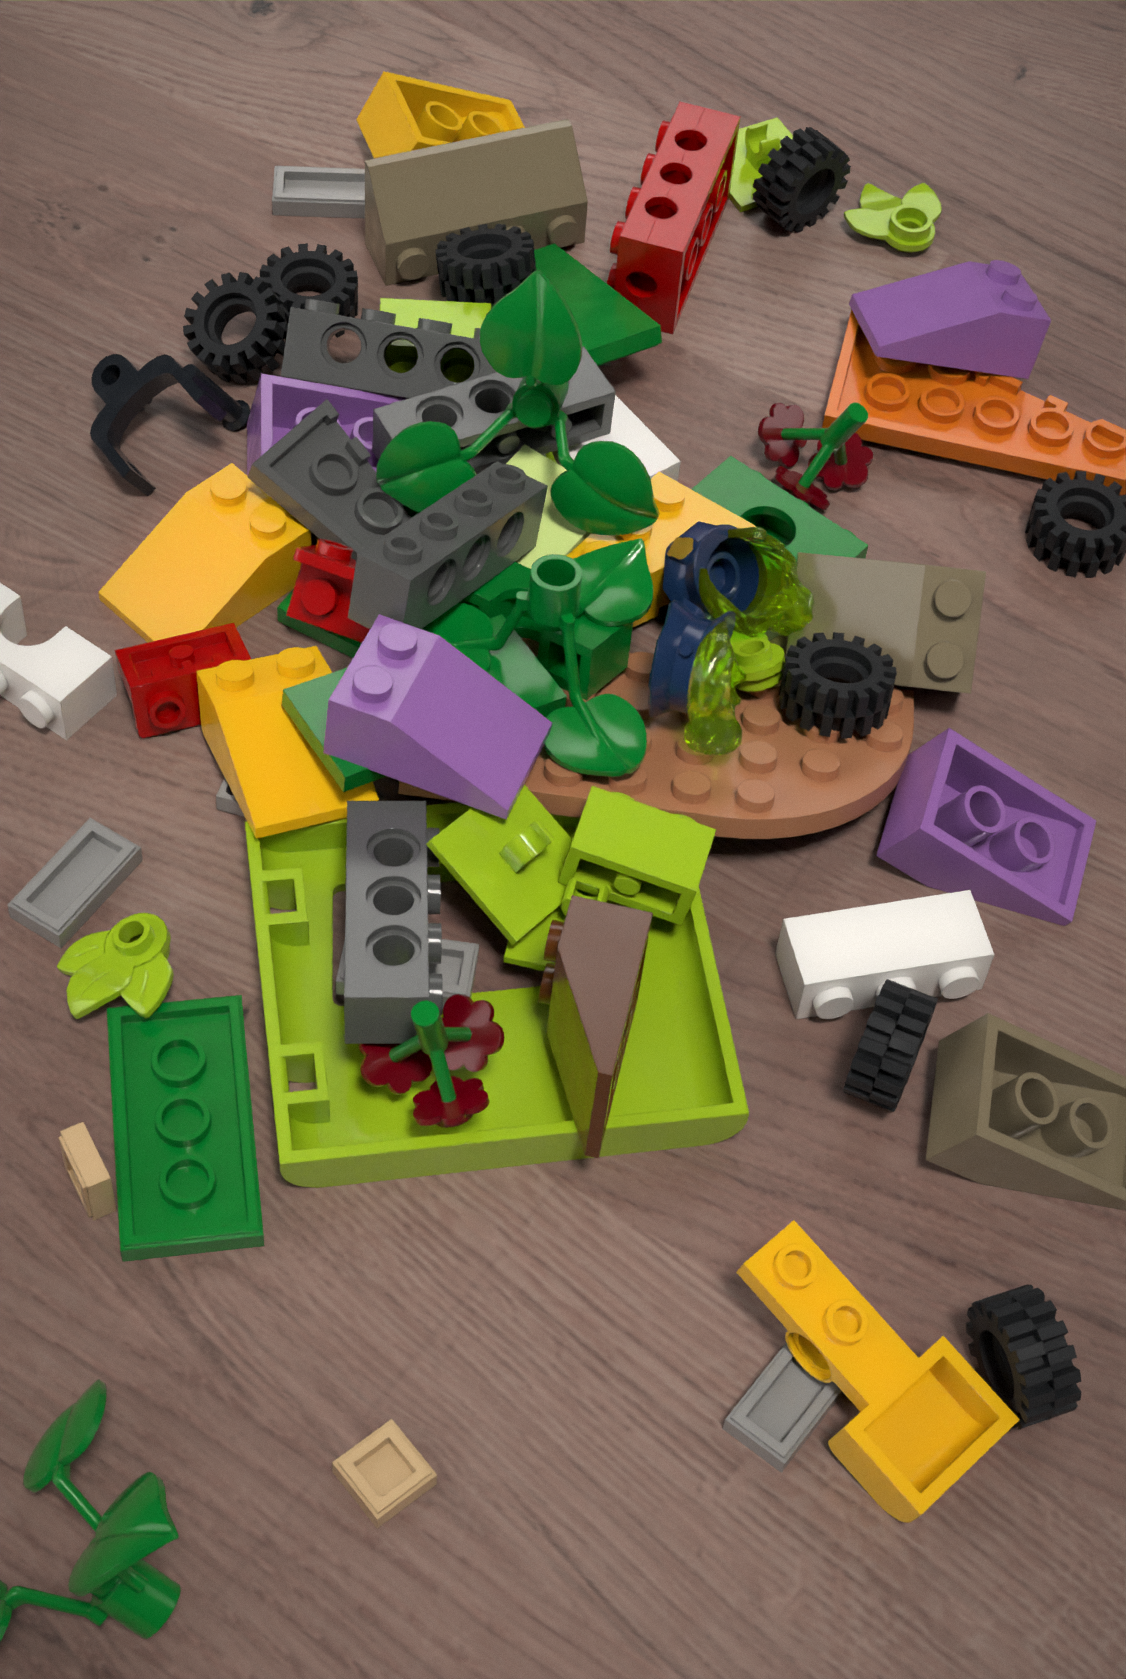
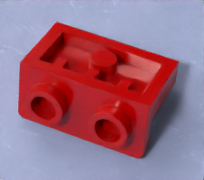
(325, 588)
(164, 677)

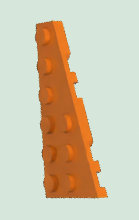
(970, 416)

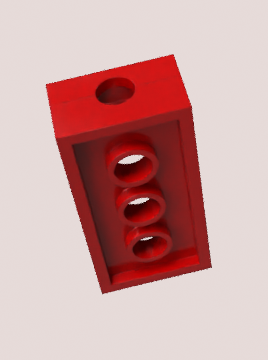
(674, 212)

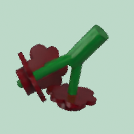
(839, 457)
(453, 1042)

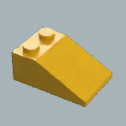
(421, 114)
(208, 561)
(261, 748)

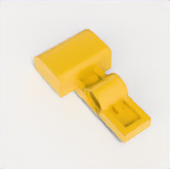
(917, 1416)

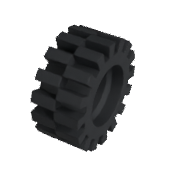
(801, 179)
(484, 263)
(313, 272)
(218, 309)
(1071, 545)
(837, 685)
(890, 1045)
(1024, 1354)

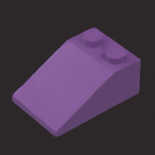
(957, 319)
(285, 402)
(433, 719)
(986, 829)

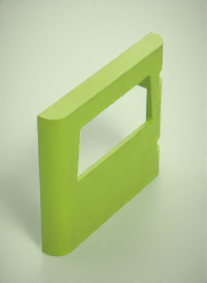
(672, 1090)

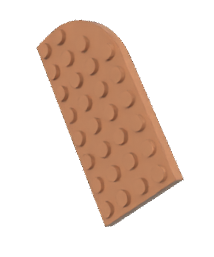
(768, 788)

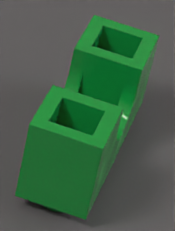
(777, 511)
(599, 649)

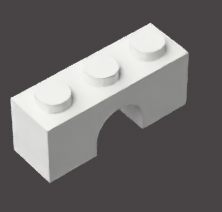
(55, 681)

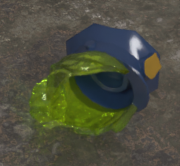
(741, 573)
(697, 676)

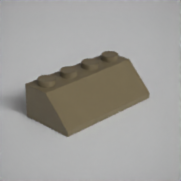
(506, 178)

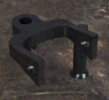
(129, 389)

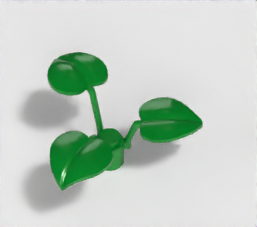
(537, 339)
(611, 590)
(126, 1533)

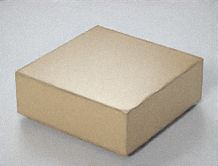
(87, 1171)
(384, 1473)

